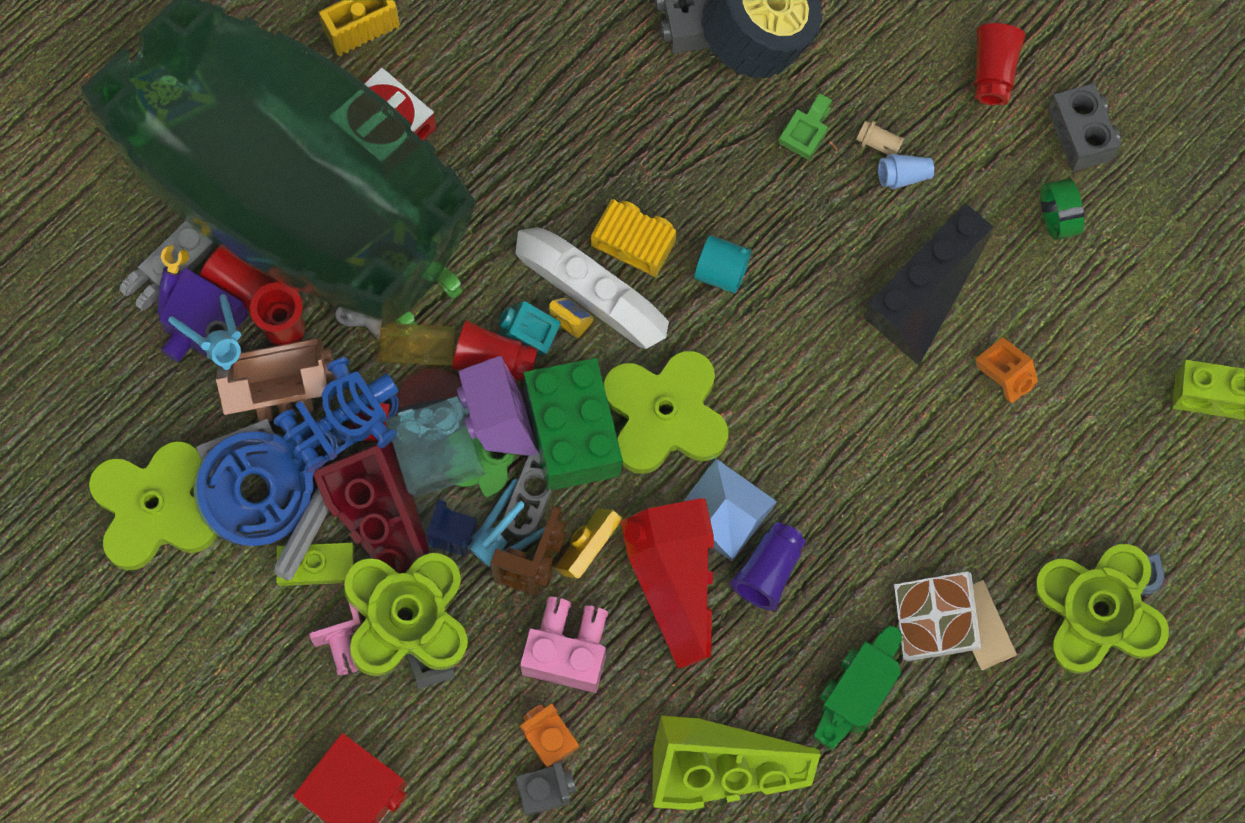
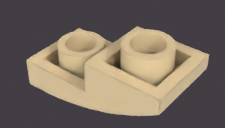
(994, 639)

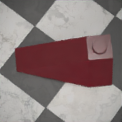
(375, 505)

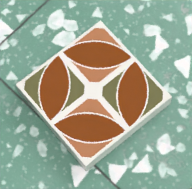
(937, 616)

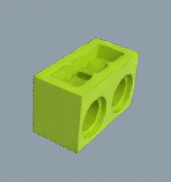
(1210, 389)

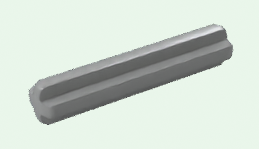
(301, 537)

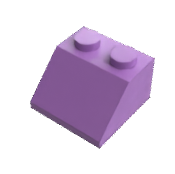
(496, 408)

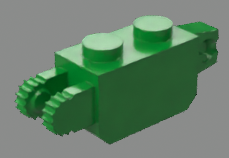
(861, 689)

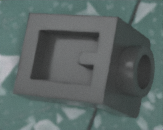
(545, 789)

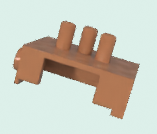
(275, 377)

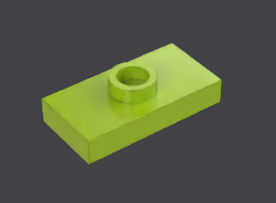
(321, 564)

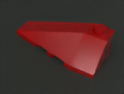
(671, 563)

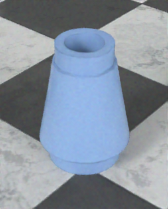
(904, 170)

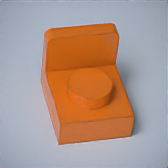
(1008, 368)
(548, 735)

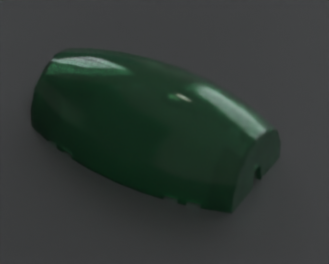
(282, 160)

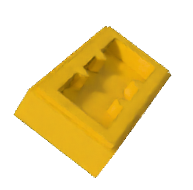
(587, 543)

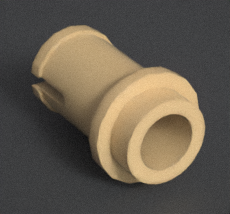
(879, 138)

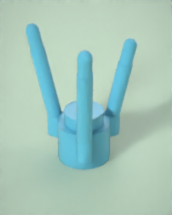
(219, 345)
(490, 538)

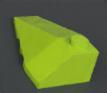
(713, 761)

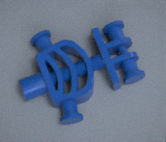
(371, 395)

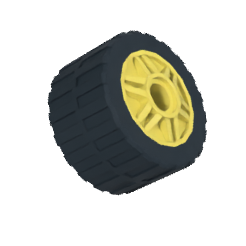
(760, 35)

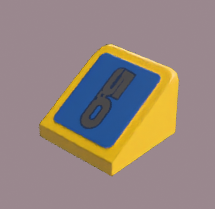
(571, 316)

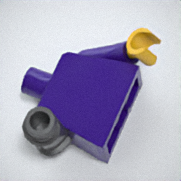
(191, 302)

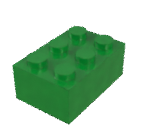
(572, 424)

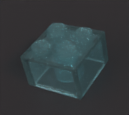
(435, 447)

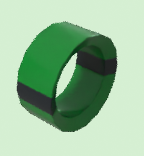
(1062, 209)

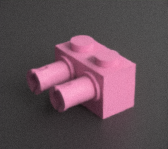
(563, 659)

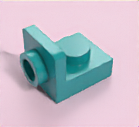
(529, 325)

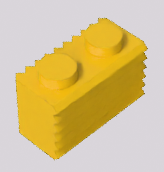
(357, 21)
(634, 237)

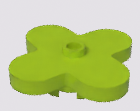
(653, 435)
(130, 490)
(1118, 585)
(424, 592)

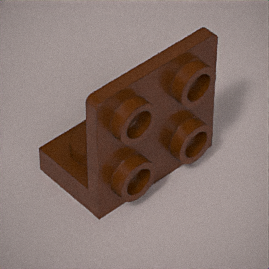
(524, 575)

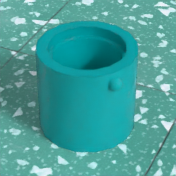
(722, 264)

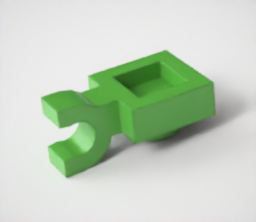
(806, 130)

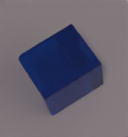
(450, 530)

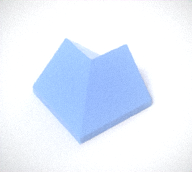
(733, 507)

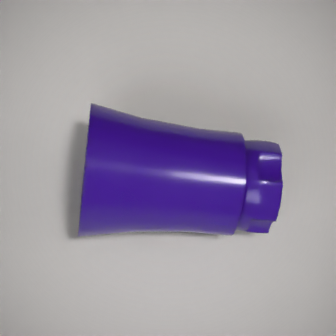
(769, 567)

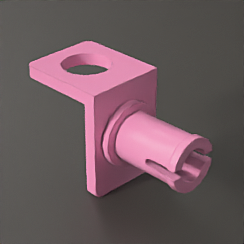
(339, 639)

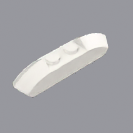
(591, 286)

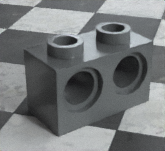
(1076, 128)

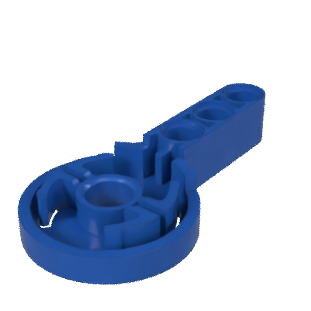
(224, 505)

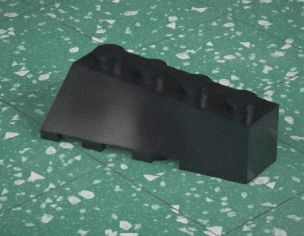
(925, 289)

